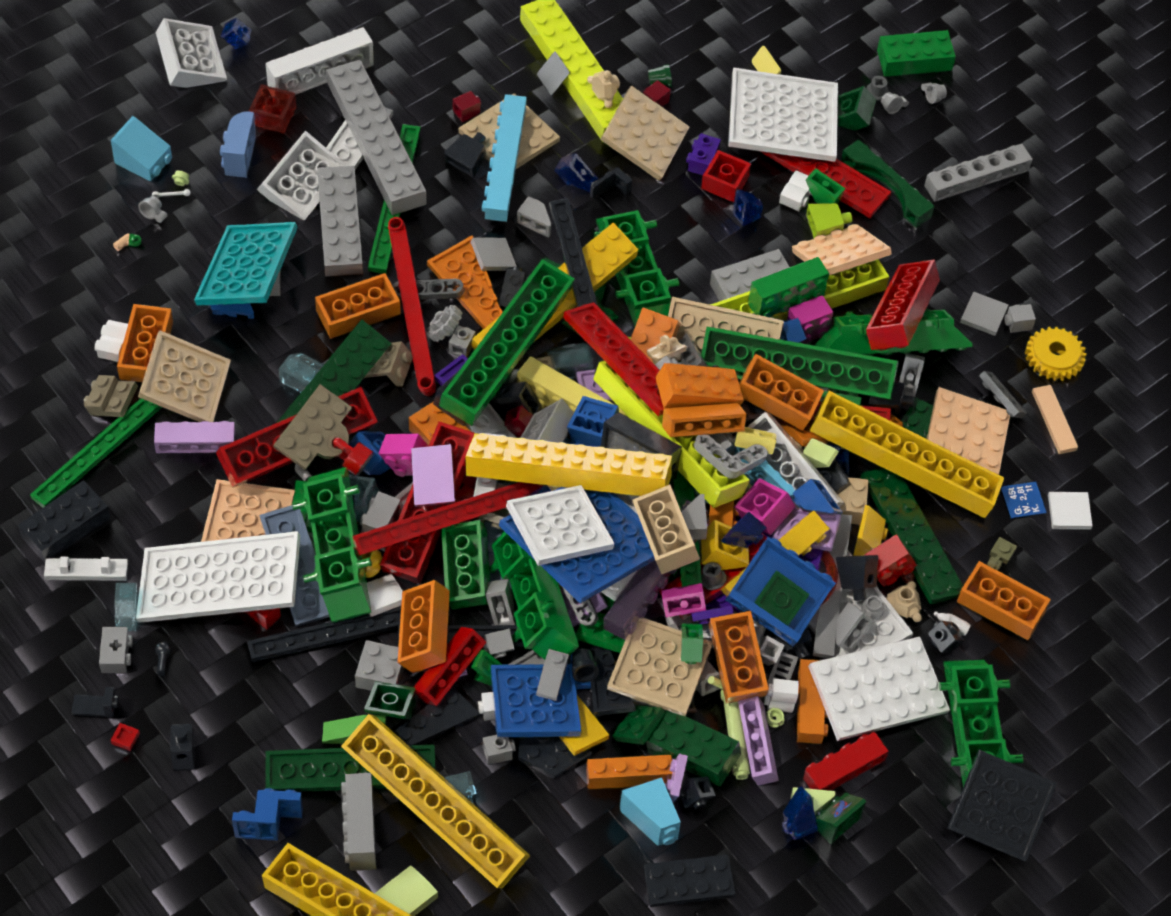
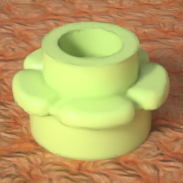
(181, 178)
(778, 714)

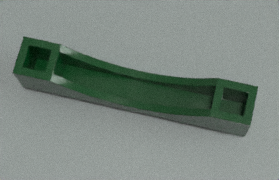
(914, 206)

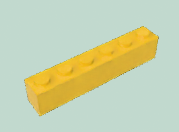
(798, 539)

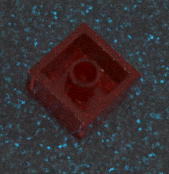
(273, 108)

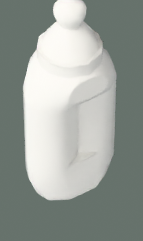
(963, 625)

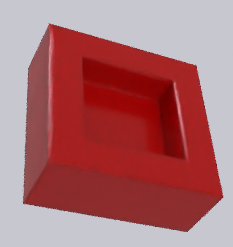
(125, 736)

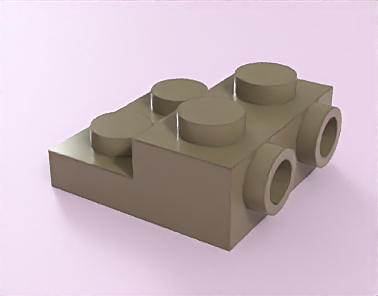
(109, 396)

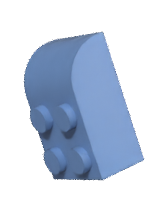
(238, 144)

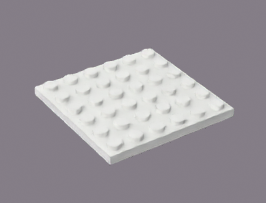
(783, 114)

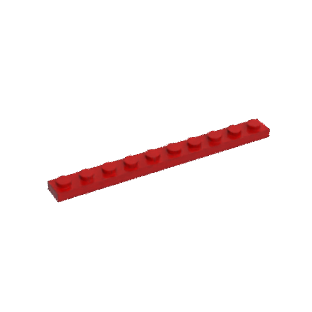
(441, 517)

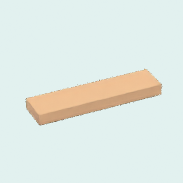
(1054, 419)

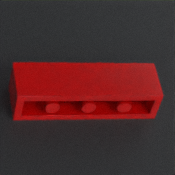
(441, 677)
(846, 764)

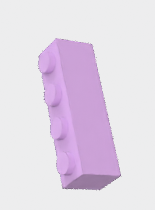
(193, 436)
(758, 740)

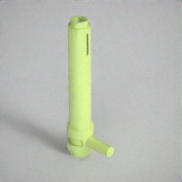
(735, 731)

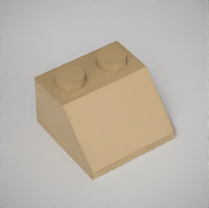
(854, 499)

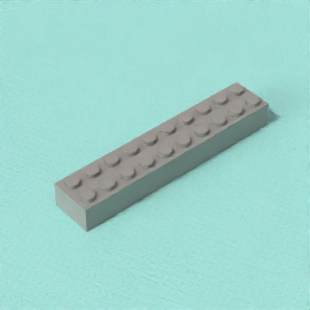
(376, 137)

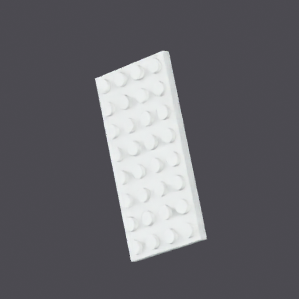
(219, 577)

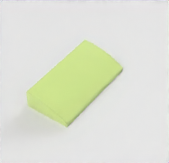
(409, 891)

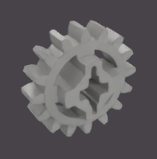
(444, 323)

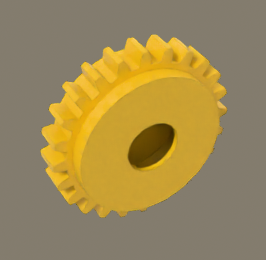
(1070, 357)

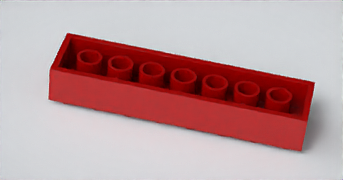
(903, 305)
(255, 453)
(411, 557)

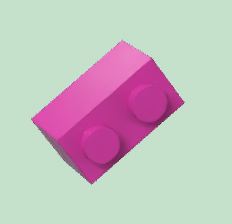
(683, 600)

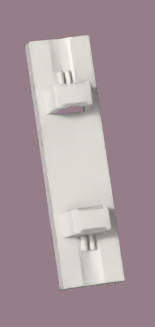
(86, 569)

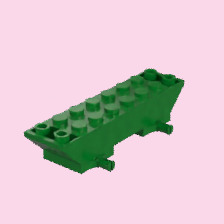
(641, 279)
(934, 331)
(337, 563)
(541, 610)
(975, 712)

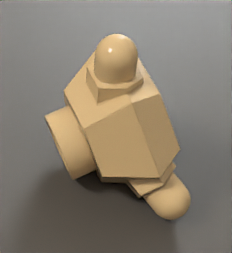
(604, 86)
(906, 601)

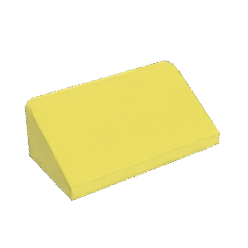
(764, 62)
(753, 436)

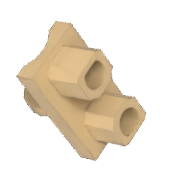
(667, 347)

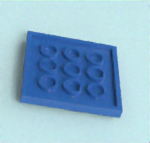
(527, 715)

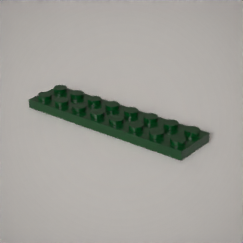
(346, 365)
(906, 520)
(321, 768)

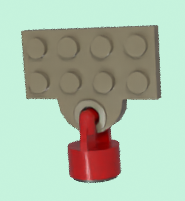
(320, 432)

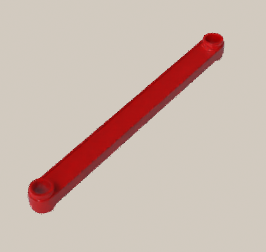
(412, 306)

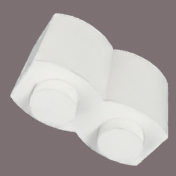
(796, 192)
(111, 340)
(782, 695)

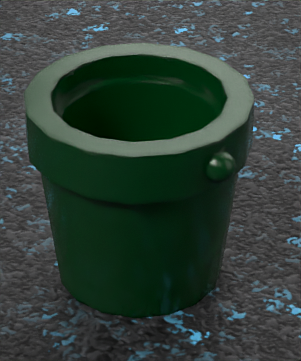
(661, 74)

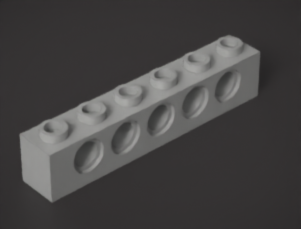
(978, 172)

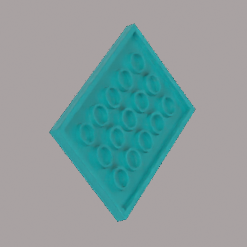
(246, 264)

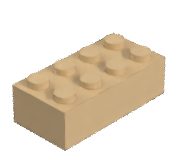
(666, 529)

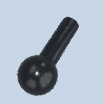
(163, 650)

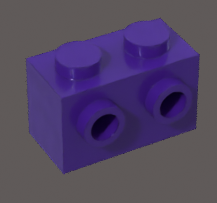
(703, 153)

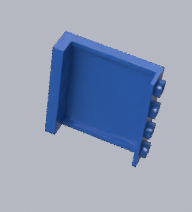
(767, 560)

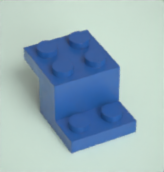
(588, 421)
(269, 809)

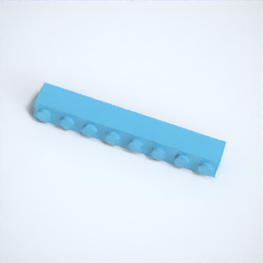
(505, 158)

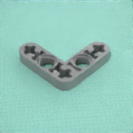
(729, 465)

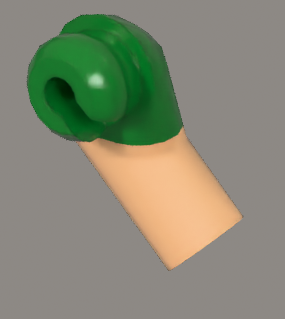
(127, 240)

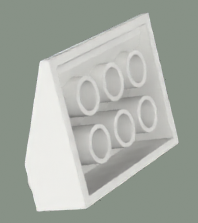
(190, 53)
(295, 178)

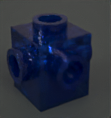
(236, 33)

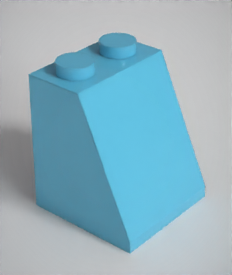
(140, 150)
(652, 811)

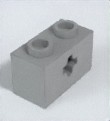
(110, 659)

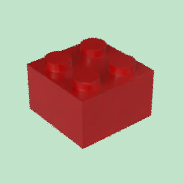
(725, 175)
(892, 560)

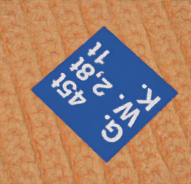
(1023, 499)

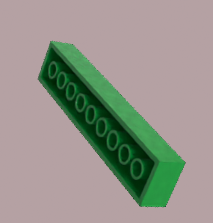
(506, 342)
(812, 363)

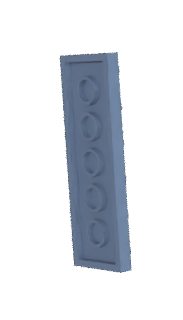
(309, 602)

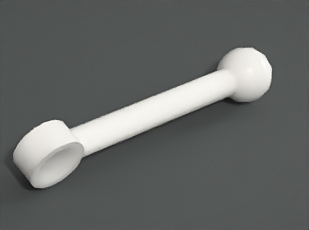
(186, 192)

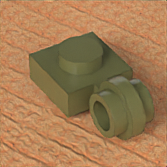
(1001, 553)

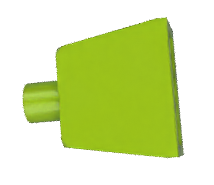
(826, 218)

